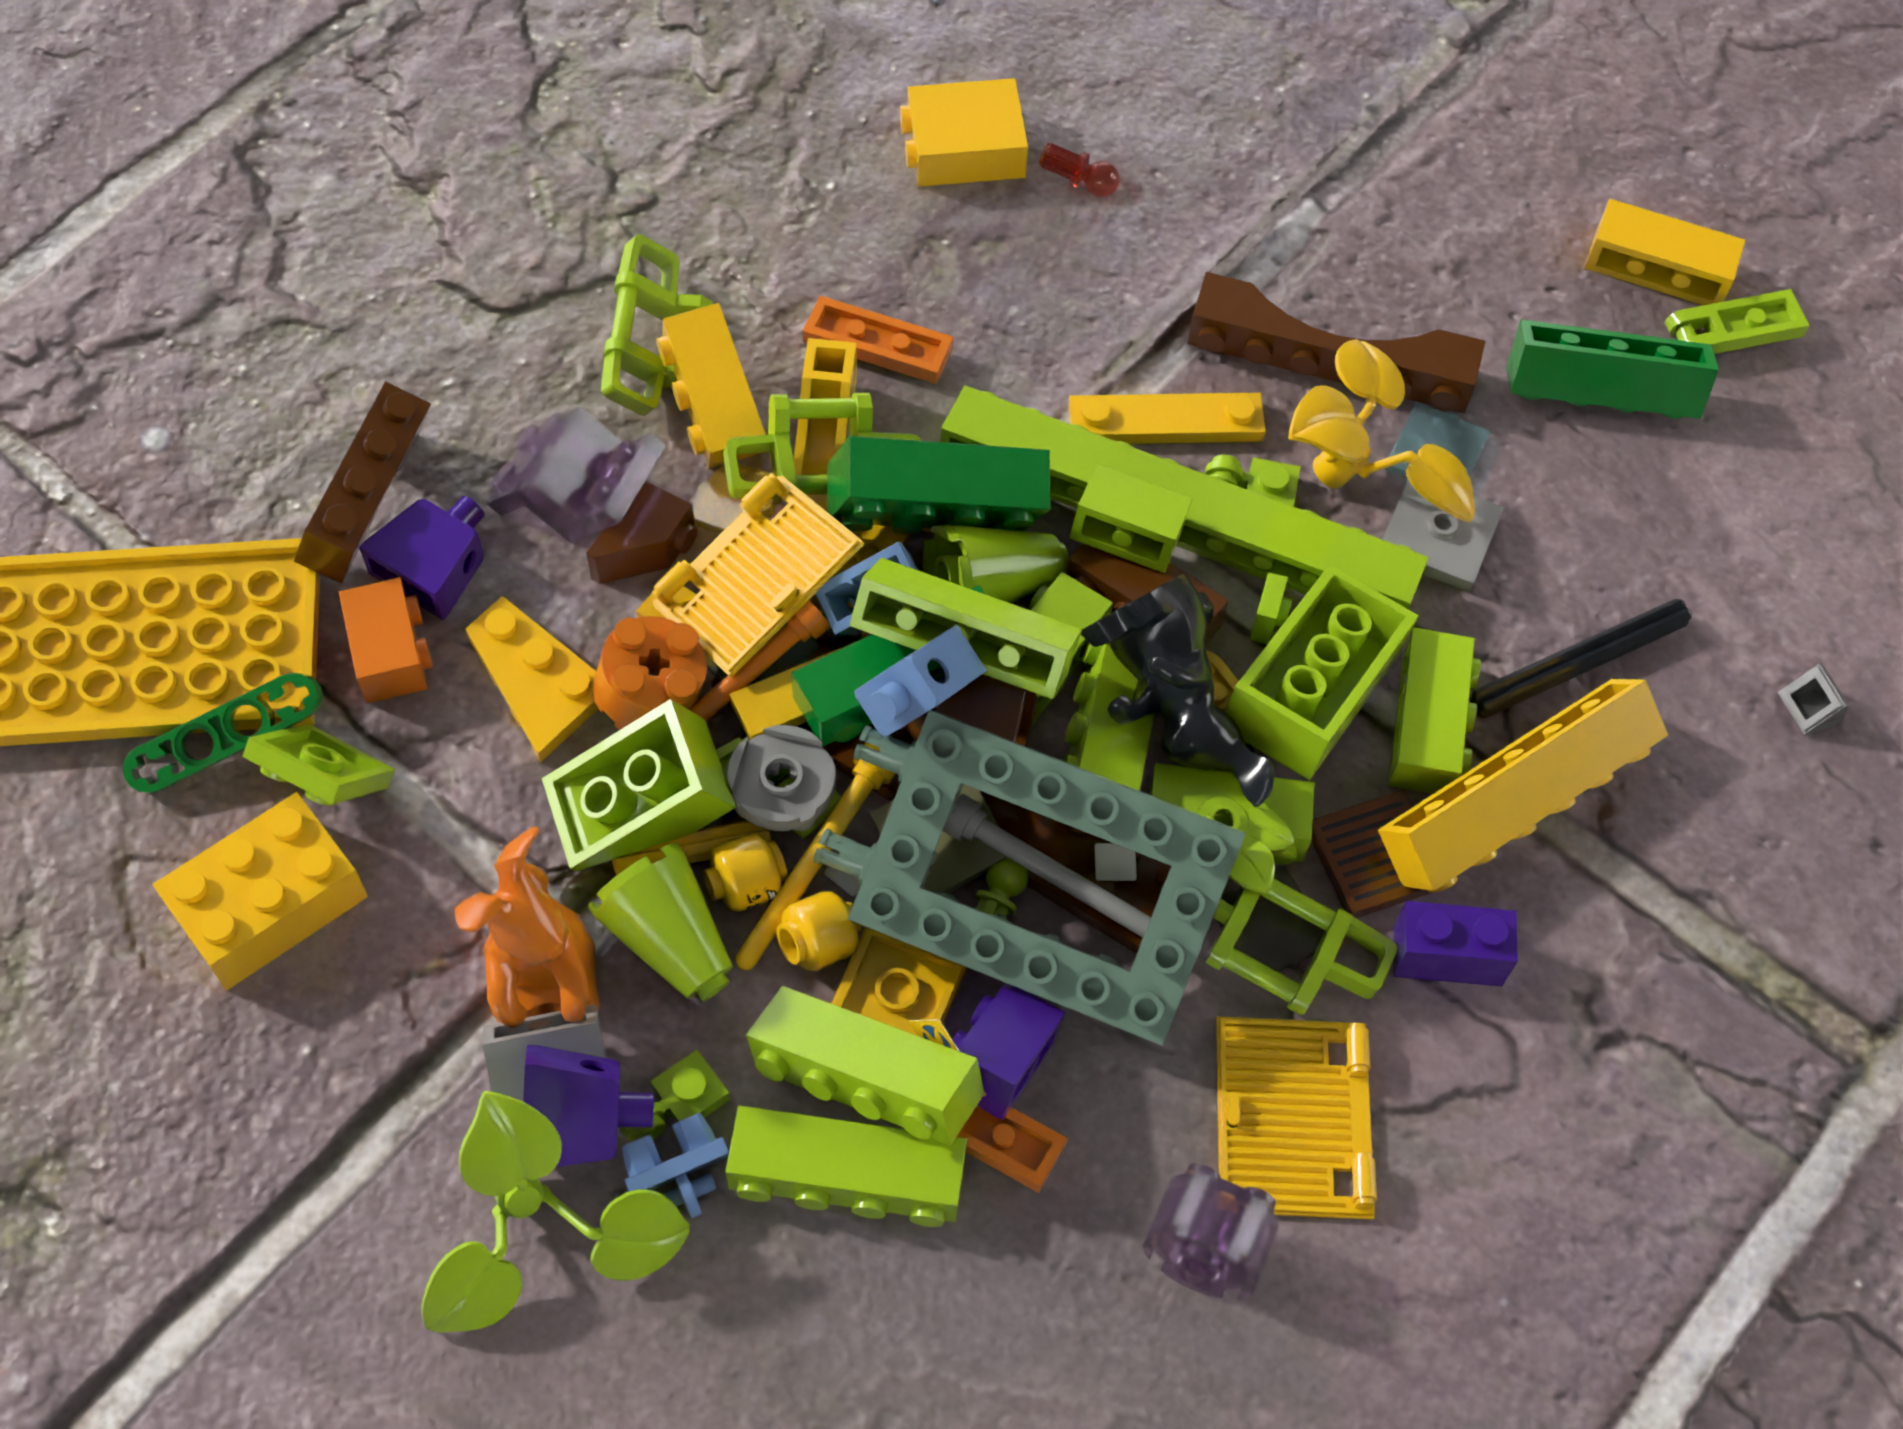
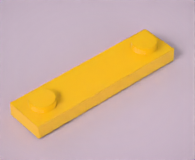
(1171, 417)

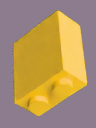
(965, 132)

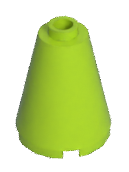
(999, 560)
(666, 923)

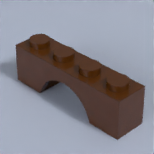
(362, 482)

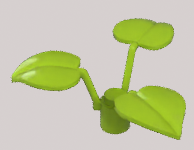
(504, 1158)

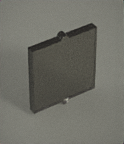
(1274, 933)

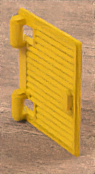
(756, 573)
(1295, 1114)

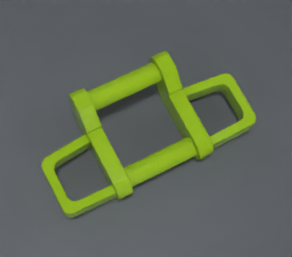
(658, 301)
(778, 443)
(1322, 965)

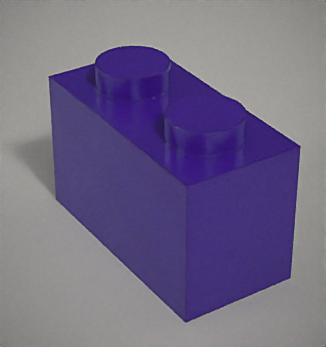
(1455, 943)
(1010, 1043)

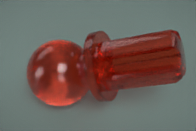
(1099, 177)

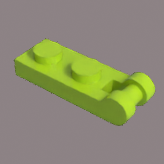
(1741, 322)

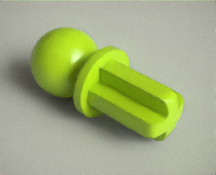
(1005, 881)

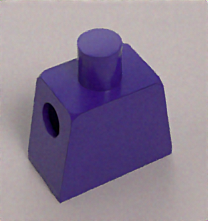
(429, 551)
(583, 1101)

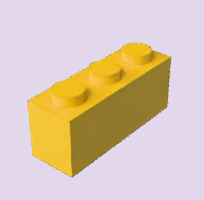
(1664, 253)
(709, 381)

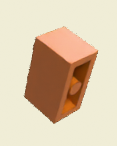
(384, 640)

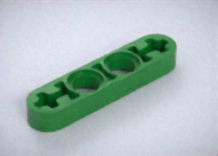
(223, 732)

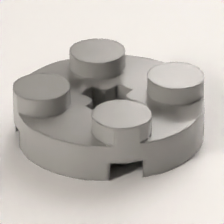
(782, 807)

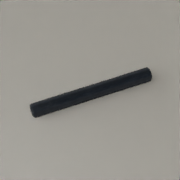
(1580, 658)

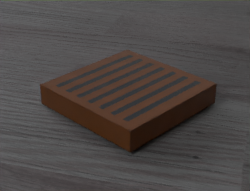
(1358, 858)

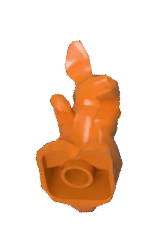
(536, 947)

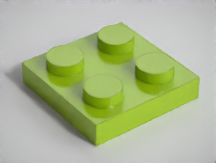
(318, 764)

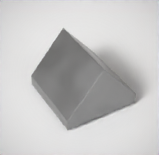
(1815, 701)

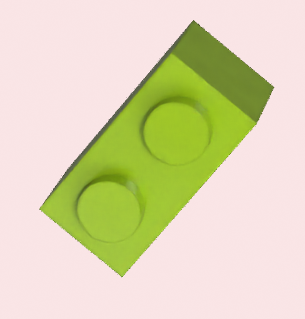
(1130, 518)

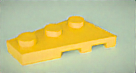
(535, 673)

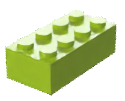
(1319, 670)

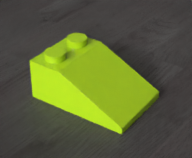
(639, 788)

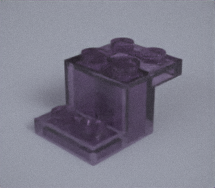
(574, 474)

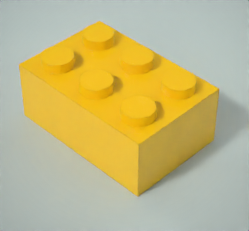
(261, 890)

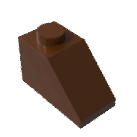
(646, 539)

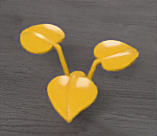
(1329, 423)

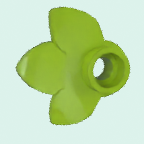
(1264, 834)

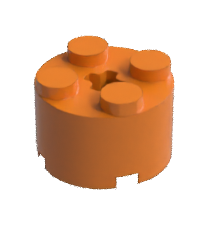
(645, 666)

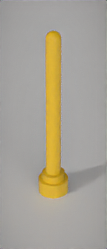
(866, 778)

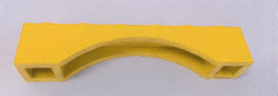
(827, 373)

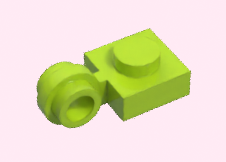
(1264, 476)
(683, 1092)

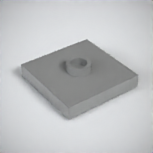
(1451, 544)

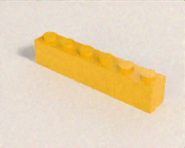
(1523, 785)

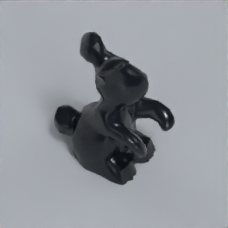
(1164, 648)

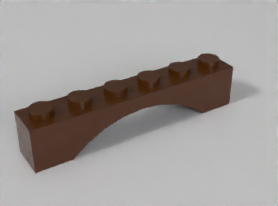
(1243, 323)

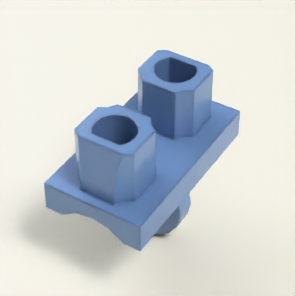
(699, 1151)

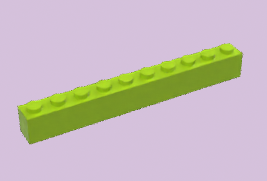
(1223, 520)

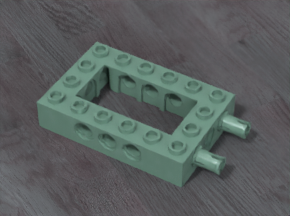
(898, 866)

